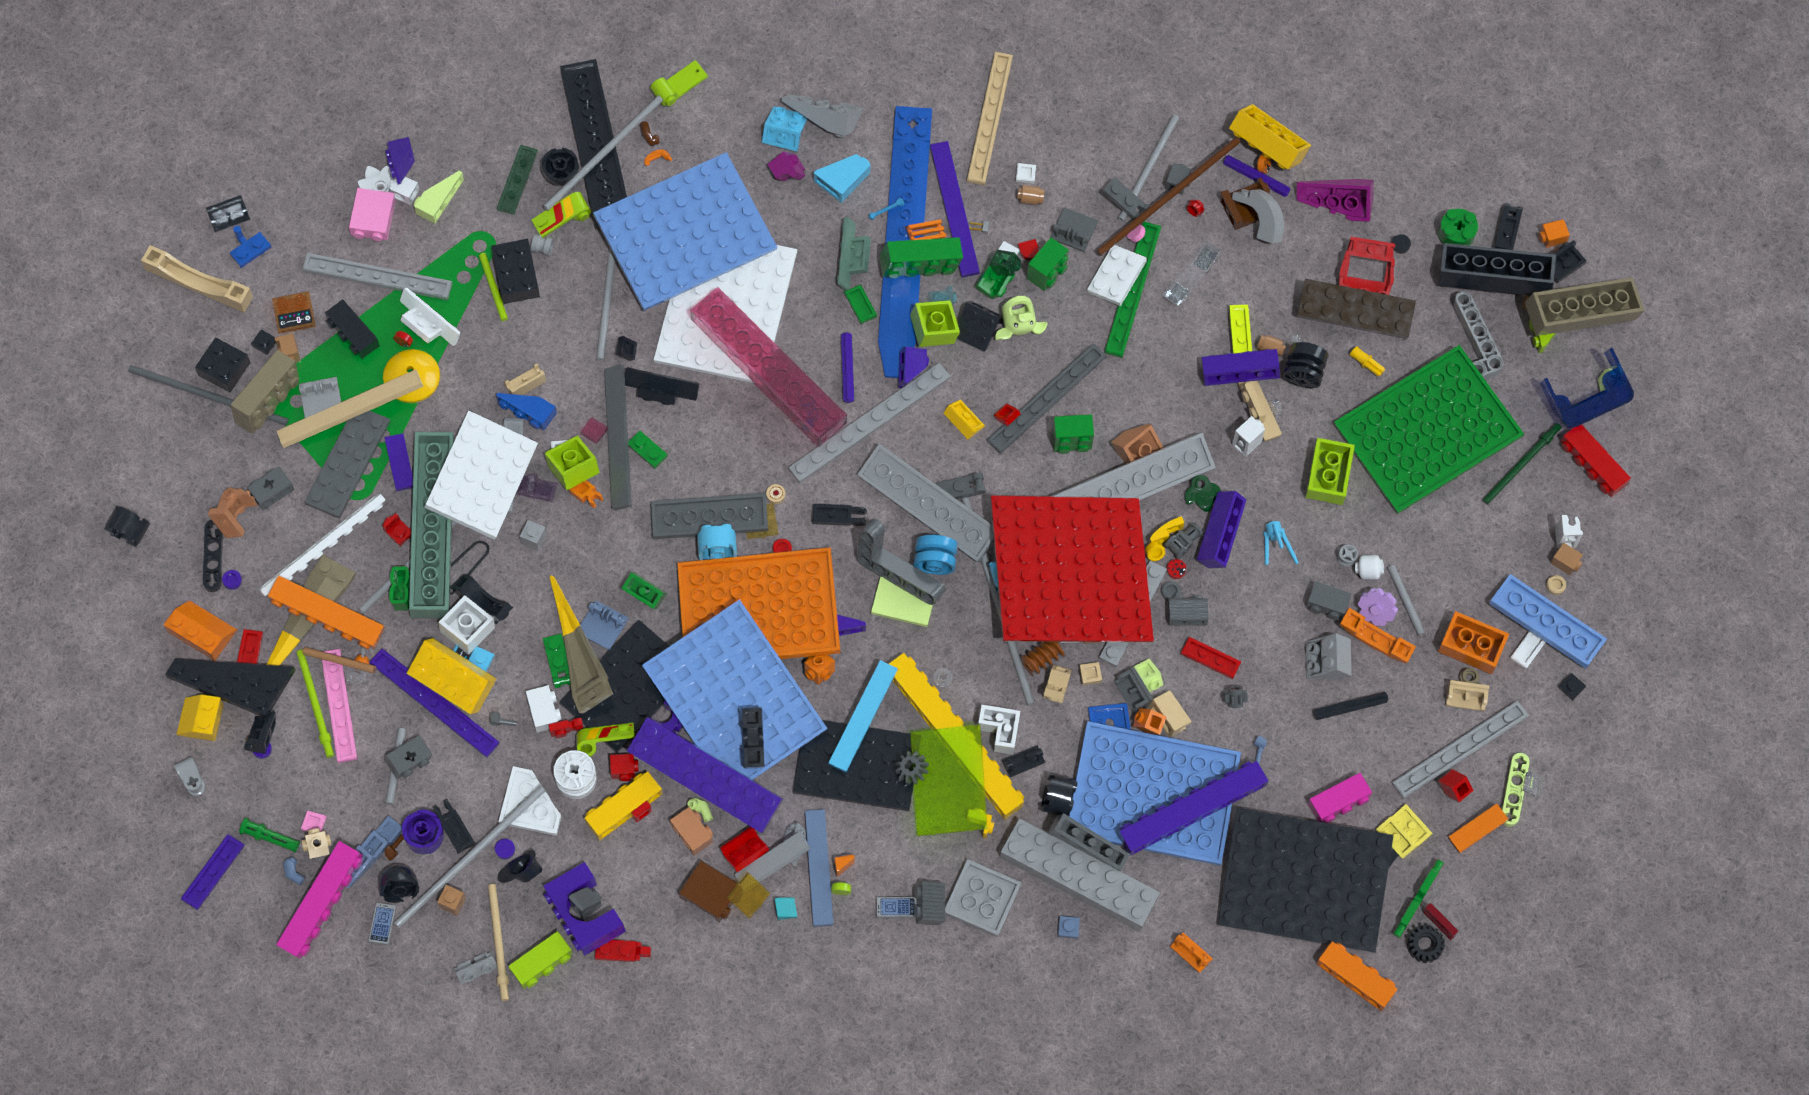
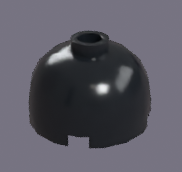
(560, 166)
(398, 883)

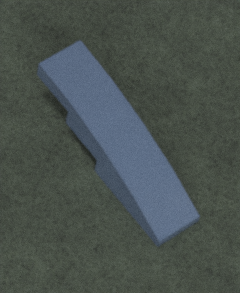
(375, 846)

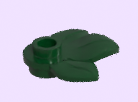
(1202, 496)

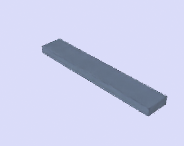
(819, 868)

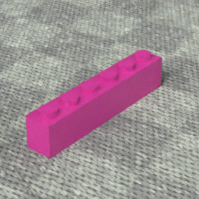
(320, 899)

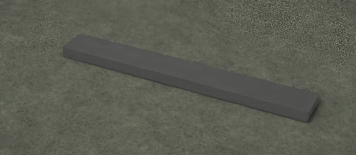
(1047, 398)
(618, 437)

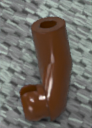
(646, 133)

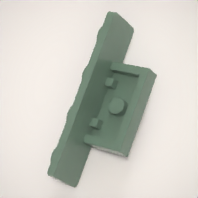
(854, 254)

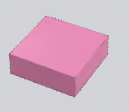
(313, 821)

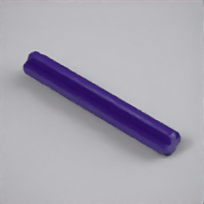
(1254, 174)
(847, 367)

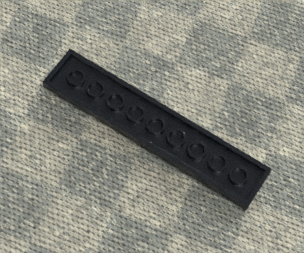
(593, 133)

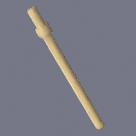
(502, 979)

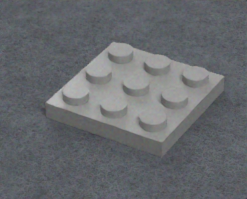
(982, 898)

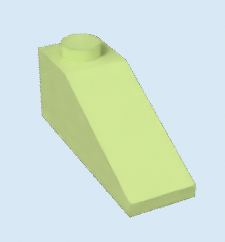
(436, 198)

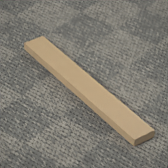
(989, 118)
(349, 408)

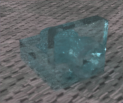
(943, 295)

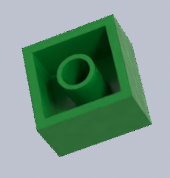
(1048, 264)
(1073, 433)

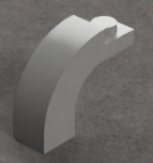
(1269, 212)

